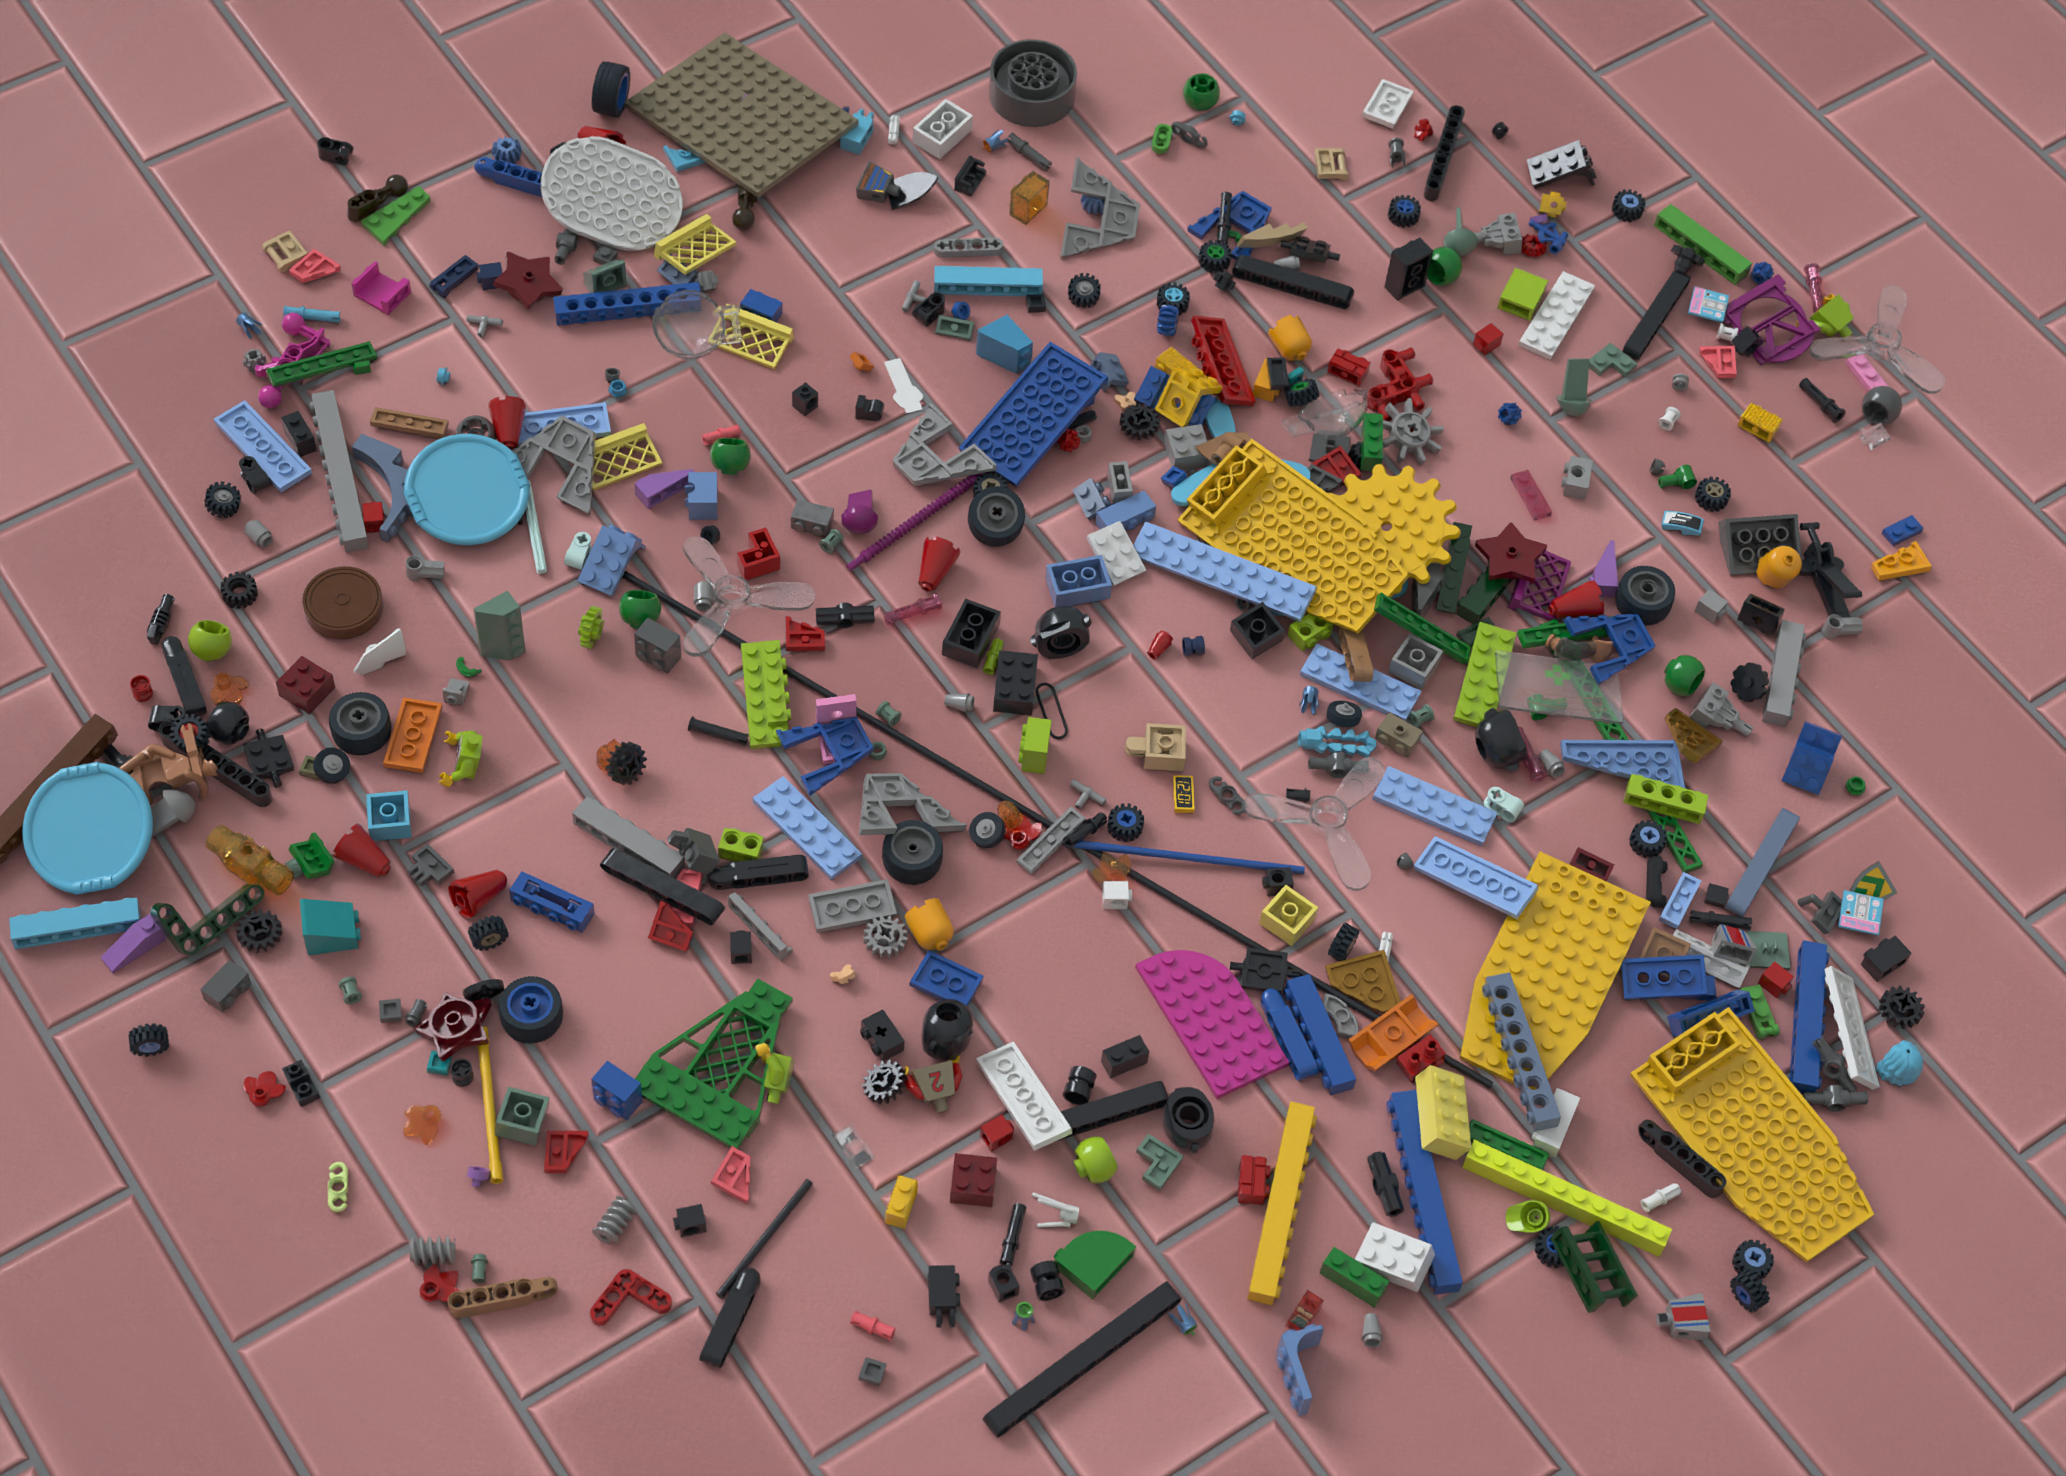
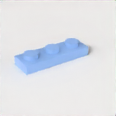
(1679, 900)

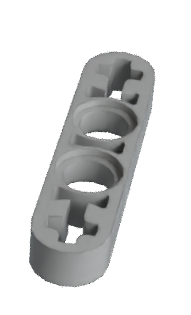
(968, 244)

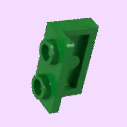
(312, 857)

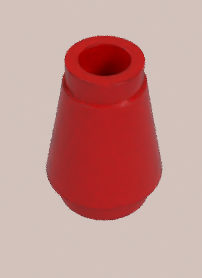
(1160, 643)

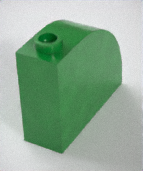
(1094, 1260)

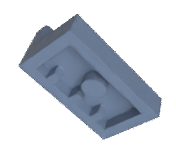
(674, 275)

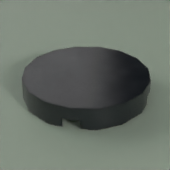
(483, 989)

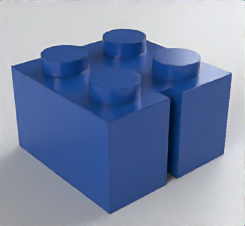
(616, 1091)

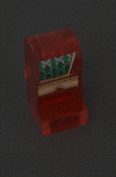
(1305, 1311)

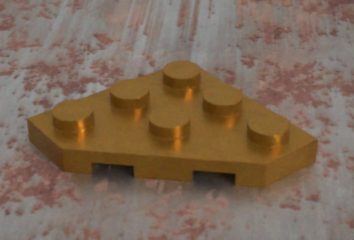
(1691, 738)
(1366, 980)

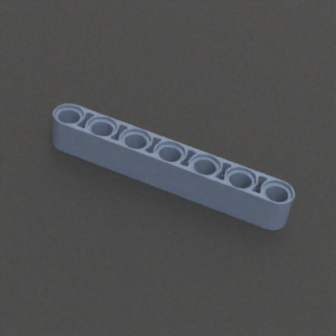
(1762, 862)

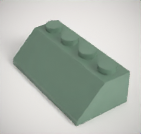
(500, 628)

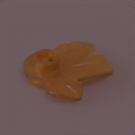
(228, 691)
(1112, 868)
(421, 1125)

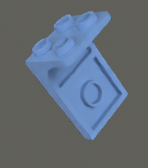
(609, 559)
(1287, 1359)

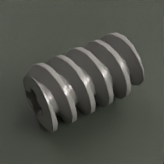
(614, 1219)
(432, 1250)

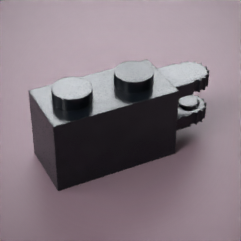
(942, 1292)

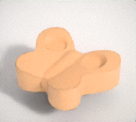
(1125, 401)
(843, 976)

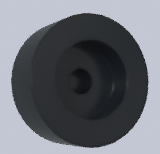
(711, 534)

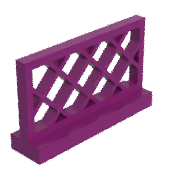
(1522, 586)

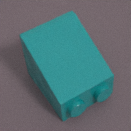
(329, 926)

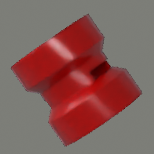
(141, 688)

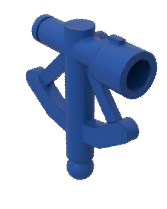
(1554, 237)

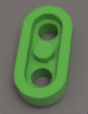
(1161, 138)

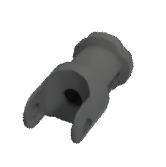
(1397, 153)

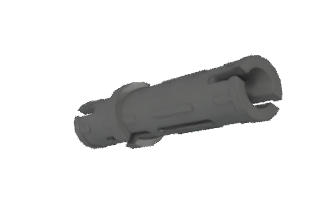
(1023, 147)

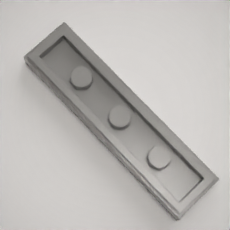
(1050, 840)

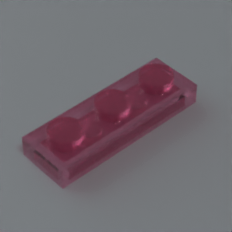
(1531, 495)

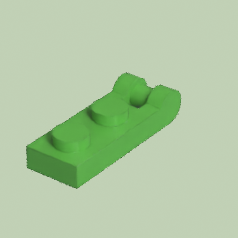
(1762, 1013)

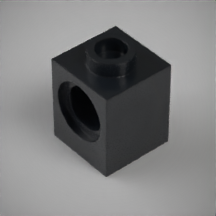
(1747, 341)
(805, 399)
(1282, 875)
(740, 947)
(690, 1220)
(1007, 1290)

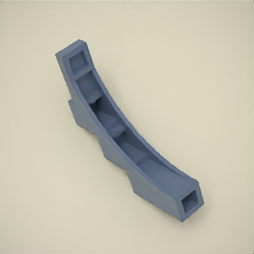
(388, 463)

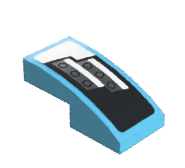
(1687, 523)

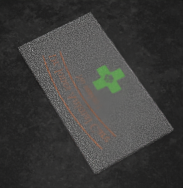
(1556, 688)

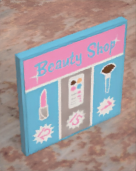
(1708, 304)
(1861, 912)

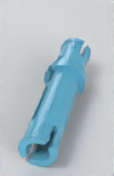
(314, 314)

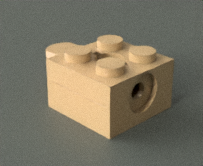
(1157, 739)

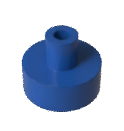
(961, 310)

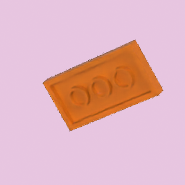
(412, 735)

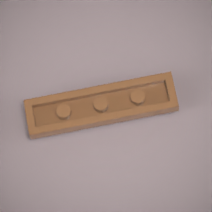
(409, 423)

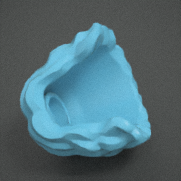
(1901, 1064)

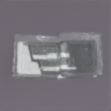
(852, 1146)

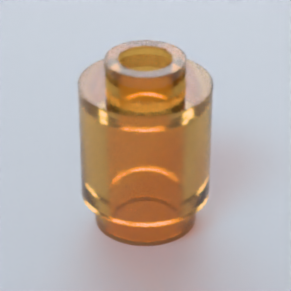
(1009, 814)

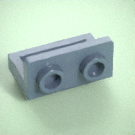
(1110, 366)
(1091, 498)

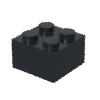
(1257, 630)

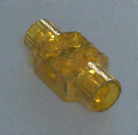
(249, 860)

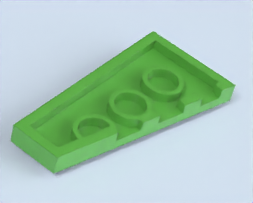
(390, 218)

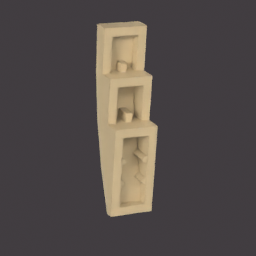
(1268, 236)

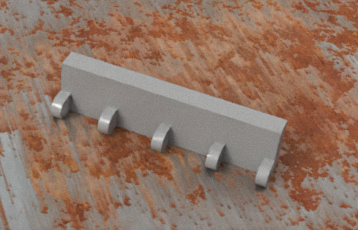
(758, 927)

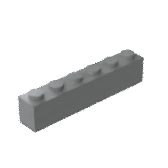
(1783, 673)
(626, 837)

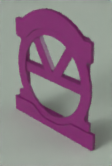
(1804, 332)

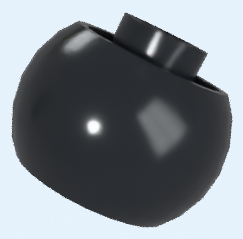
(228, 723)

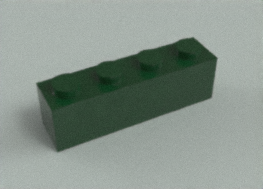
(1481, 597)

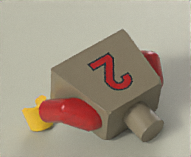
(935, 1082)

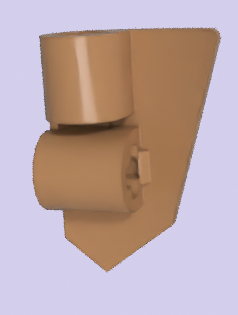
(1219, 447)

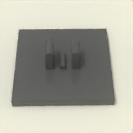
(1322, 446)

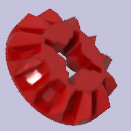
(1527, 248)

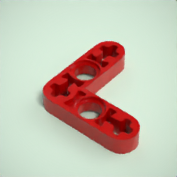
(630, 1289)

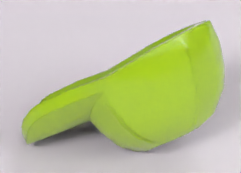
(1523, 1216)

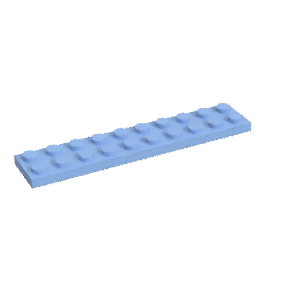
(1224, 571)

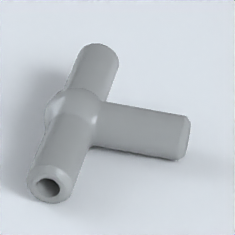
(912, 296)
(483, 321)
(1087, 792)

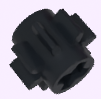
(1224, 281)

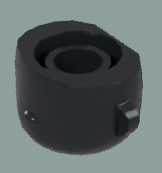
(1061, 632)
(1500, 740)
(946, 1029)
(1191, 1105)

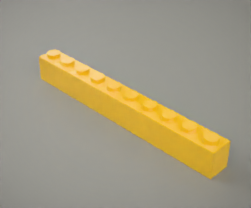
(1281, 1202)

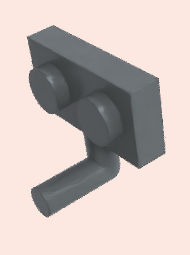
(1827, 911)

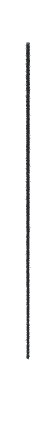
(1047, 823)

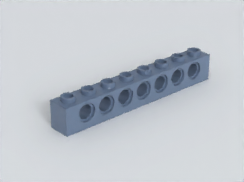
(1504, 986)

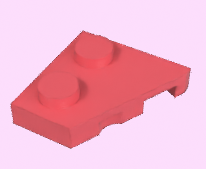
(1720, 360)
(734, 1175)

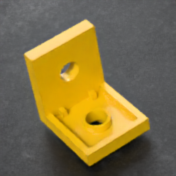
(1188, 387)

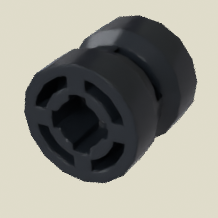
(463, 1068)

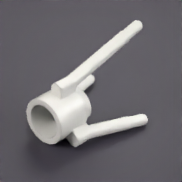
(1068, 1212)

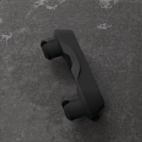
(1655, 868)

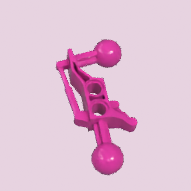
(293, 325)

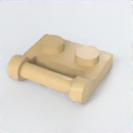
(1325, 163)
(290, 248)

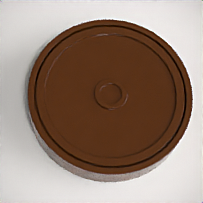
(342, 602)

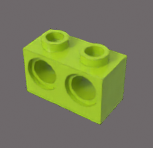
(1310, 627)
(740, 850)

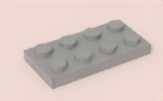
(852, 905)

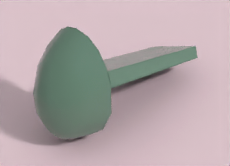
(1460, 239)
(1574, 392)

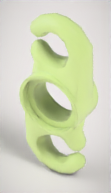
(335, 1195)

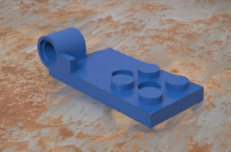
(1685, 974)

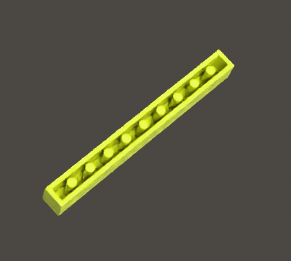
(1567, 1198)

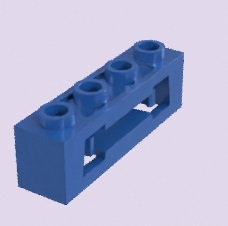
(551, 902)
(1738, 1001)

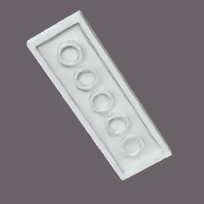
(1556, 315)
(1851, 1028)
(1024, 1096)

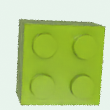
(1034, 745)

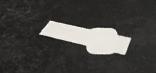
(907, 394)

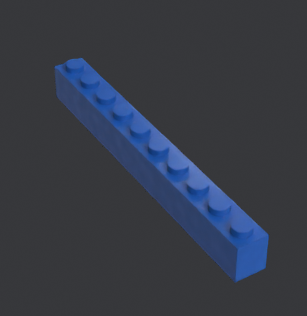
(1425, 1192)

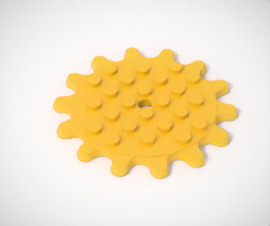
(1411, 510)

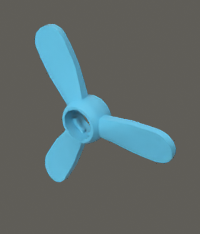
(1219, 421)

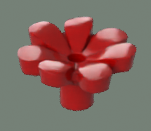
(1423, 130)

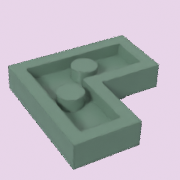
(1612, 357)
(1163, 1161)

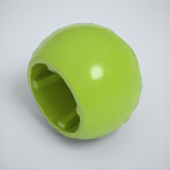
(209, 640)
(1095, 1160)

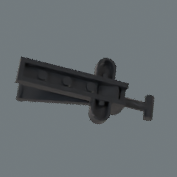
(1827, 573)

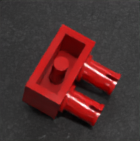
(1420, 1056)

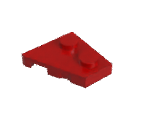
(803, 637)
(670, 928)
(562, 1149)

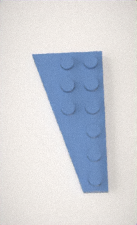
(1625, 757)

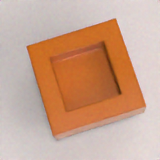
(861, 362)

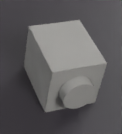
(1711, 606)

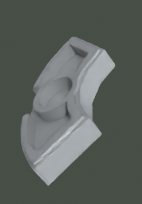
(1341, 1016)

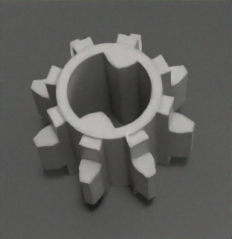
(707, 280)
(253, 358)

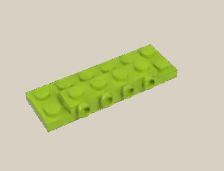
(765, 692)

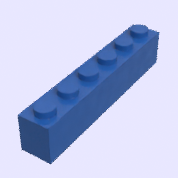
(1319, 1034)

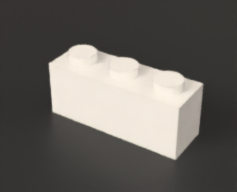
(1551, 1139)

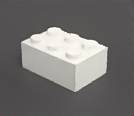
(942, 128)
(1396, 1256)

